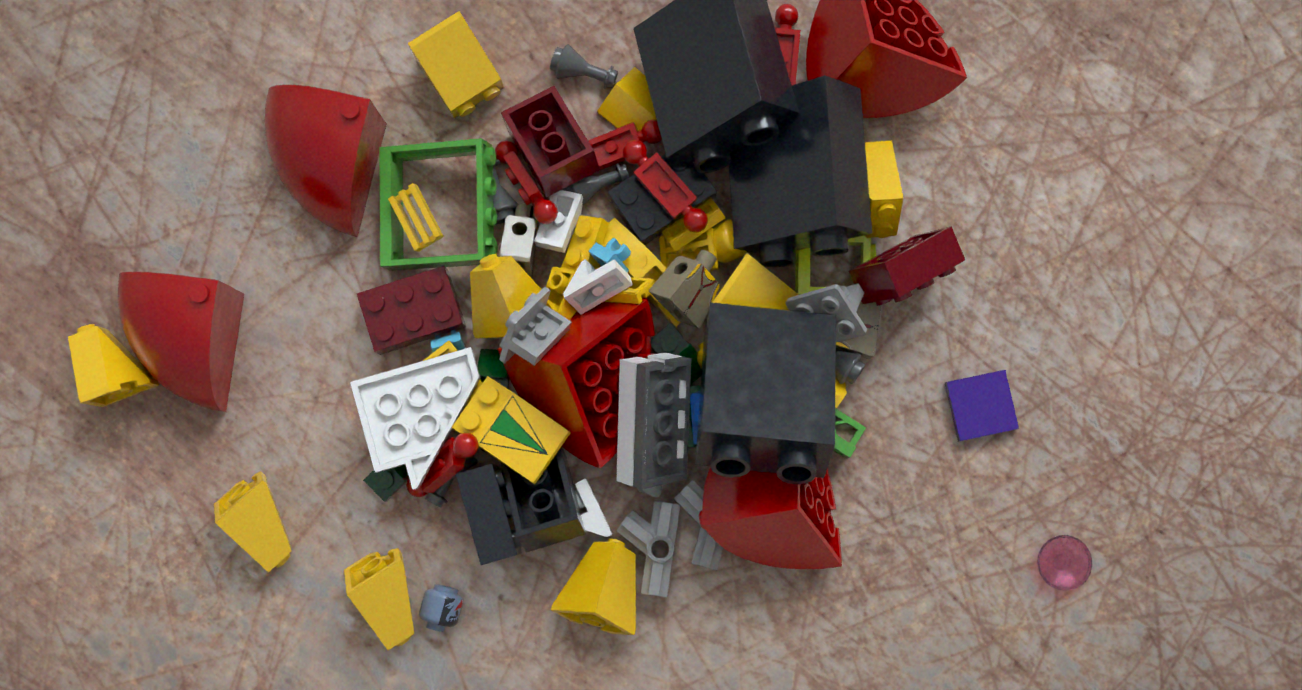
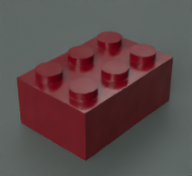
(550, 141)
(908, 266)
(411, 310)

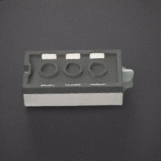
(653, 421)

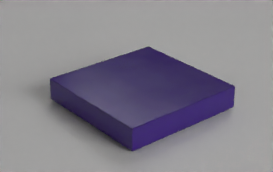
(981, 405)

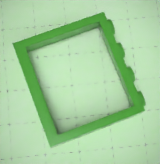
(391, 182)

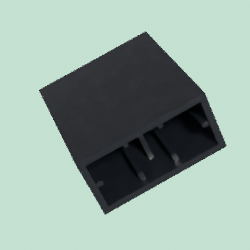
(714, 78)
(807, 181)
(767, 392)

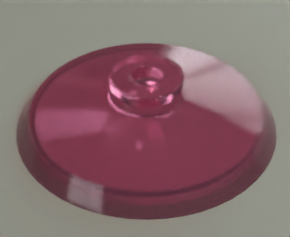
(1064, 562)

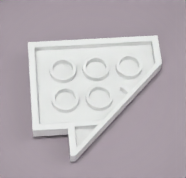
(413, 410)

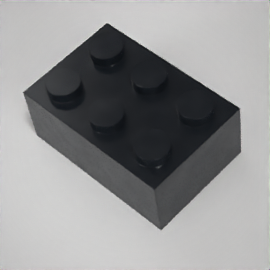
(641, 210)
(544, 510)
(489, 513)

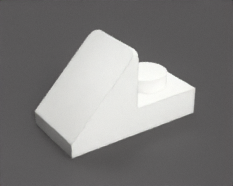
(558, 233)
(593, 286)
(593, 519)

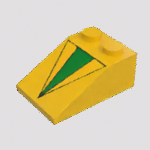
(511, 429)

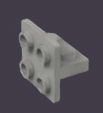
(836, 301)
(533, 329)

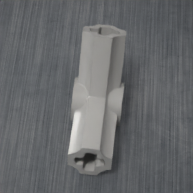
(644, 535)
(707, 550)

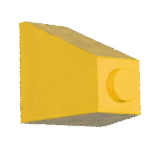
(496, 292)
(105, 368)
(254, 522)
(602, 589)
(381, 595)

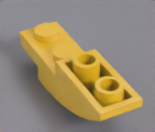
(585, 235)
(641, 262)

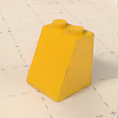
(456, 65)
(884, 189)
(755, 287)

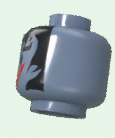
(441, 607)

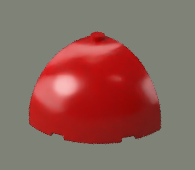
(885, 50)
(324, 150)
(183, 332)
(580, 376)
(773, 520)

